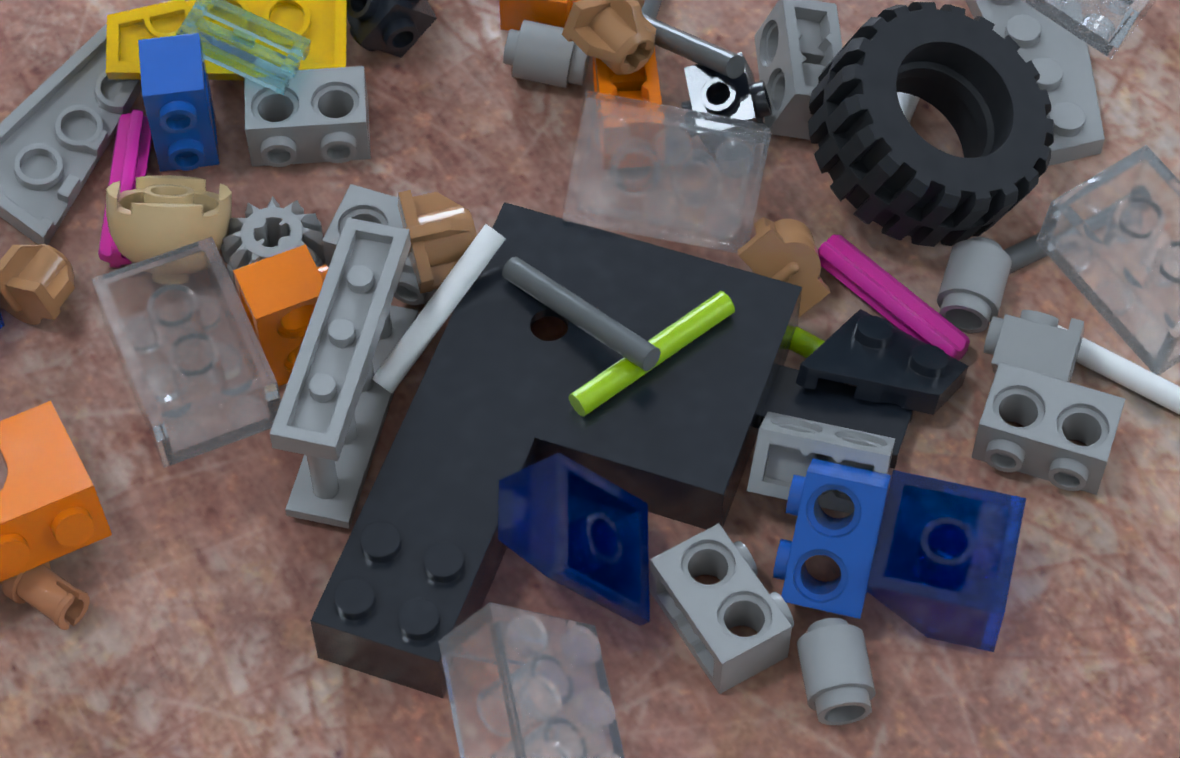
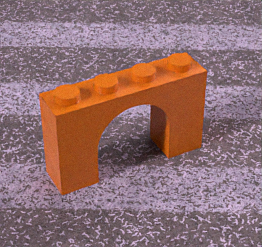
(47, 493)

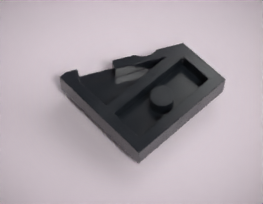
(884, 365)

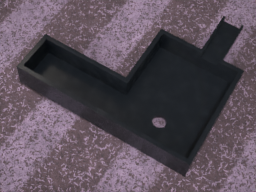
(503, 403)

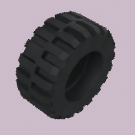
(967, 77)

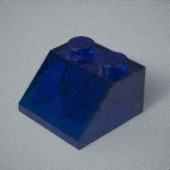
(579, 533)
(947, 558)

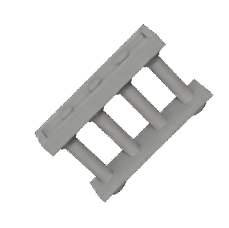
(331, 401)

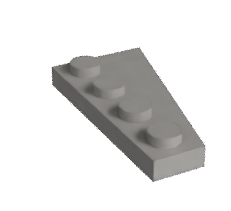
(1063, 71)
(59, 138)

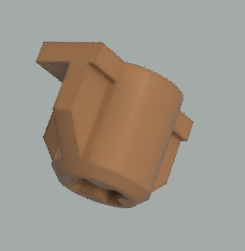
(612, 33)
(437, 233)
(789, 254)
(34, 282)

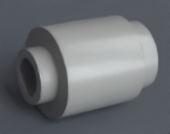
(544, 55)
(974, 283)
(836, 671)

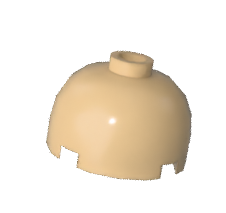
(165, 215)

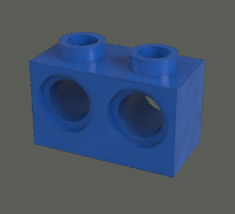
(178, 102)
(846, 540)

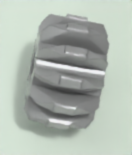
(271, 232)

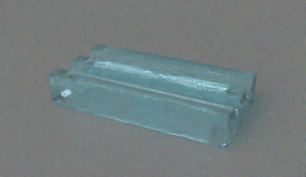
(238, 49)

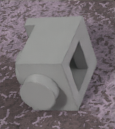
(1035, 343)

